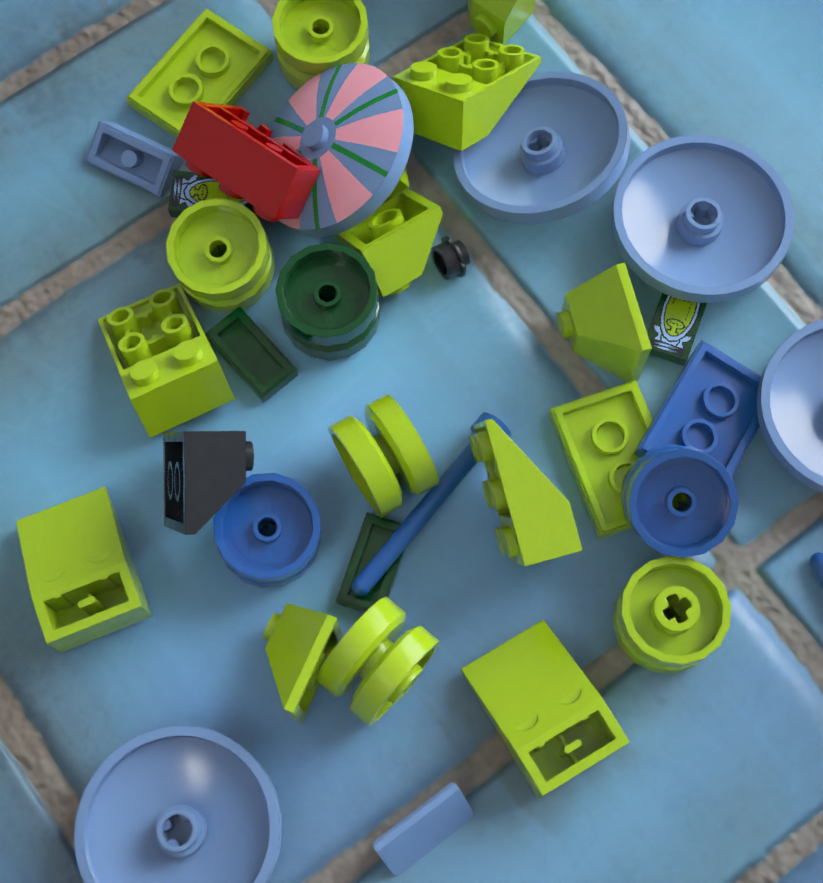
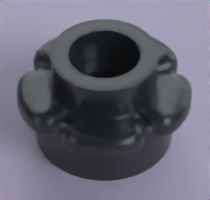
(450, 258)

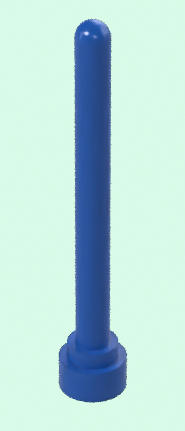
(419, 516)

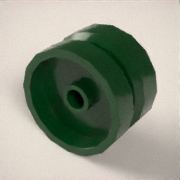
(328, 301)

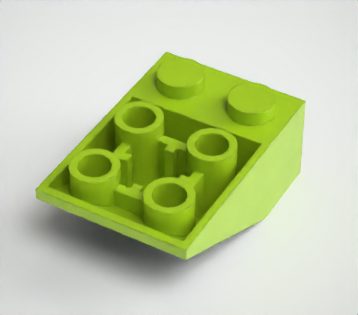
(465, 88)
(165, 360)
(531, 510)
(80, 571)
(544, 708)

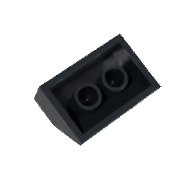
(202, 475)

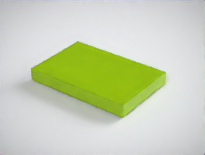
(204, 65)
(599, 446)

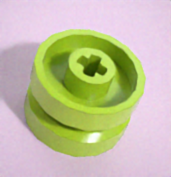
(319, 36)
(220, 255)
(386, 453)
(691, 595)
(372, 656)

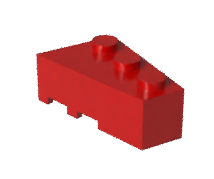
(245, 160)

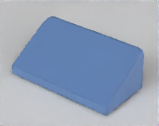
(133, 157)
(423, 829)

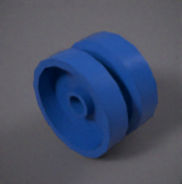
(697, 522)
(276, 558)

